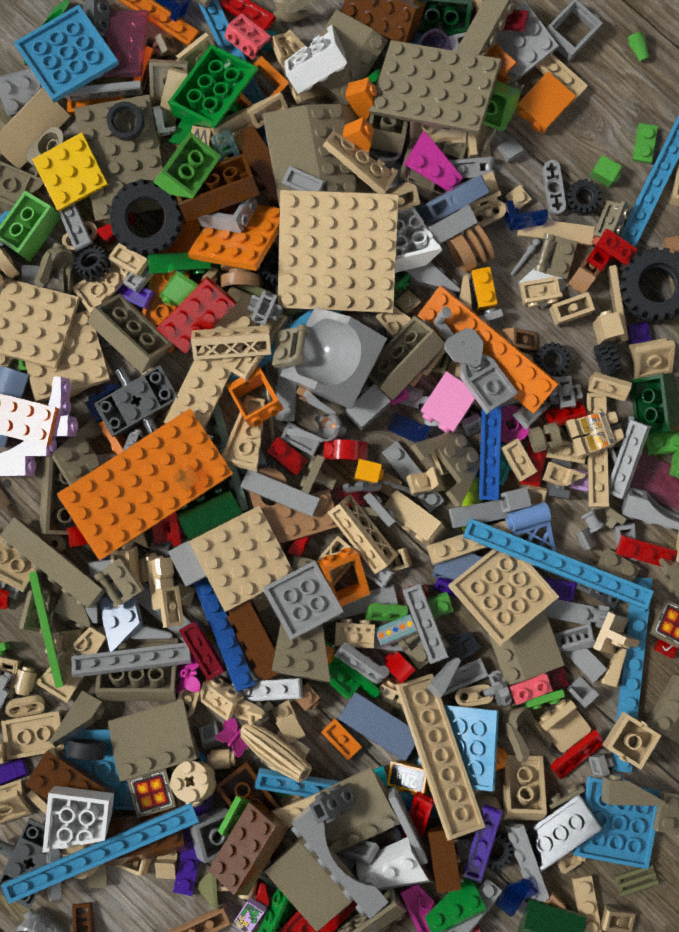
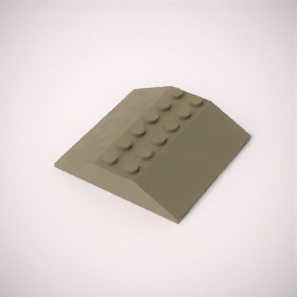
(297, 140)

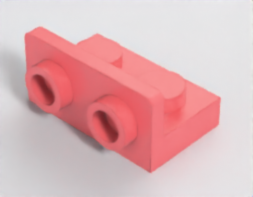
(246, 35)
(530, 688)

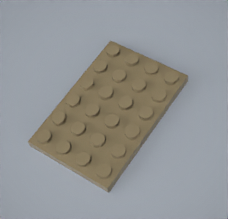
(435, 86)
(119, 159)

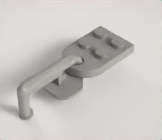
(18, 89)
(477, 370)

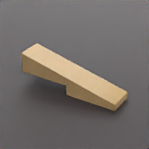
(250, 116)

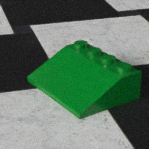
(211, 88)

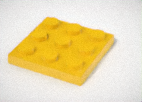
(70, 172)

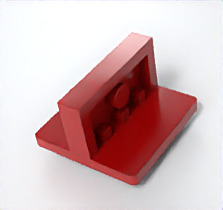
(168, 531)

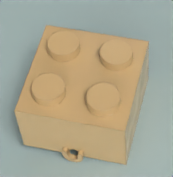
(631, 740)

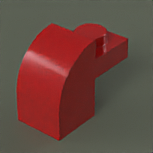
(345, 450)

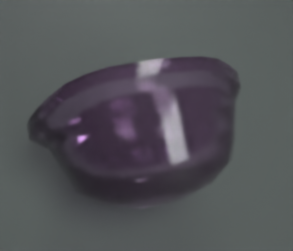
(436, 38)

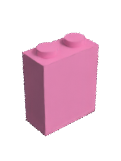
(448, 403)

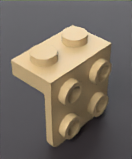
(564, 725)

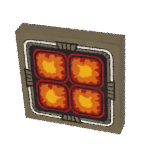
(667, 623)
(151, 793)

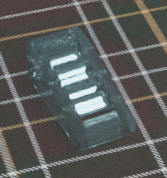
(218, 147)

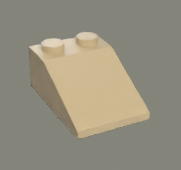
(524, 789)

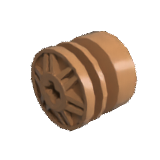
(472, 247)
(238, 276)

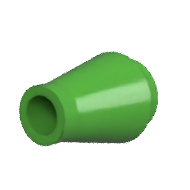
(639, 45)

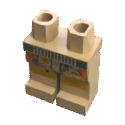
(594, 432)

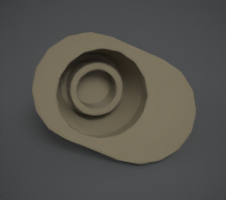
(48, 140)

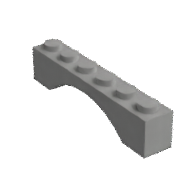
(642, 506)
(365, 894)

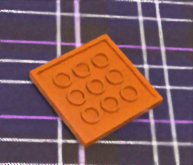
(239, 249)

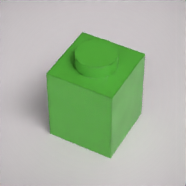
(606, 171)

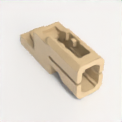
(163, 592)

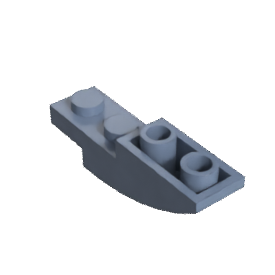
(453, 199)

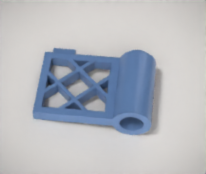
(531, 520)

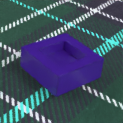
(639, 333)

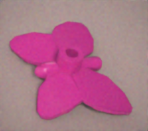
(187, 677)
(233, 737)

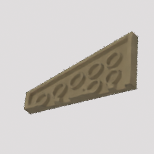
(304, 655)

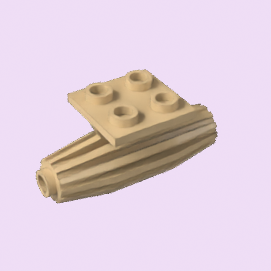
(277, 752)

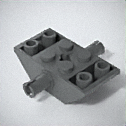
(120, 408)
(28, 846)

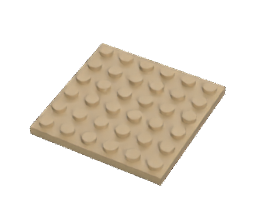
(337, 250)

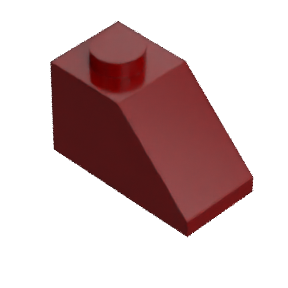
(398, 666)

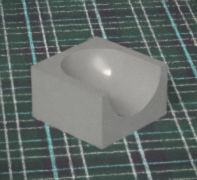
(336, 357)

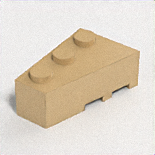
(415, 519)

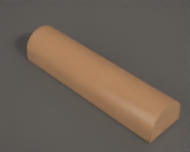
(208, 922)

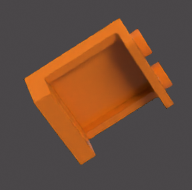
(545, 102)

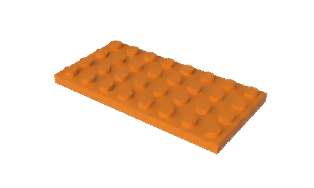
(138, 486)

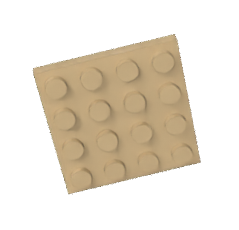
(35, 322)
(80, 361)
(241, 558)
(503, 594)

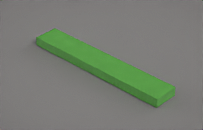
(46, 629)

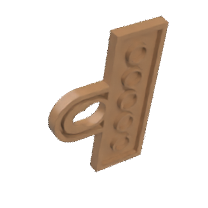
(289, 523)

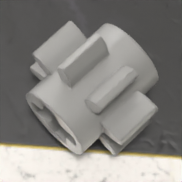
(599, 615)

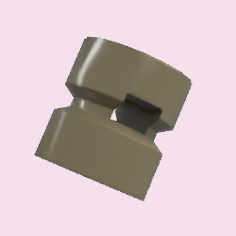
(538, 439)

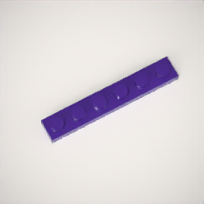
(188, 861)

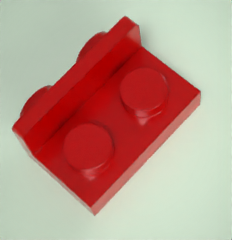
(615, 246)

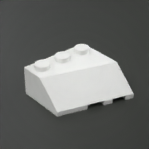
(316, 62)
(414, 241)
(76, 817)
(394, 867)

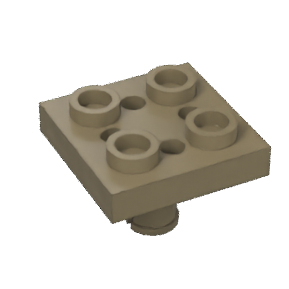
(315, 476)

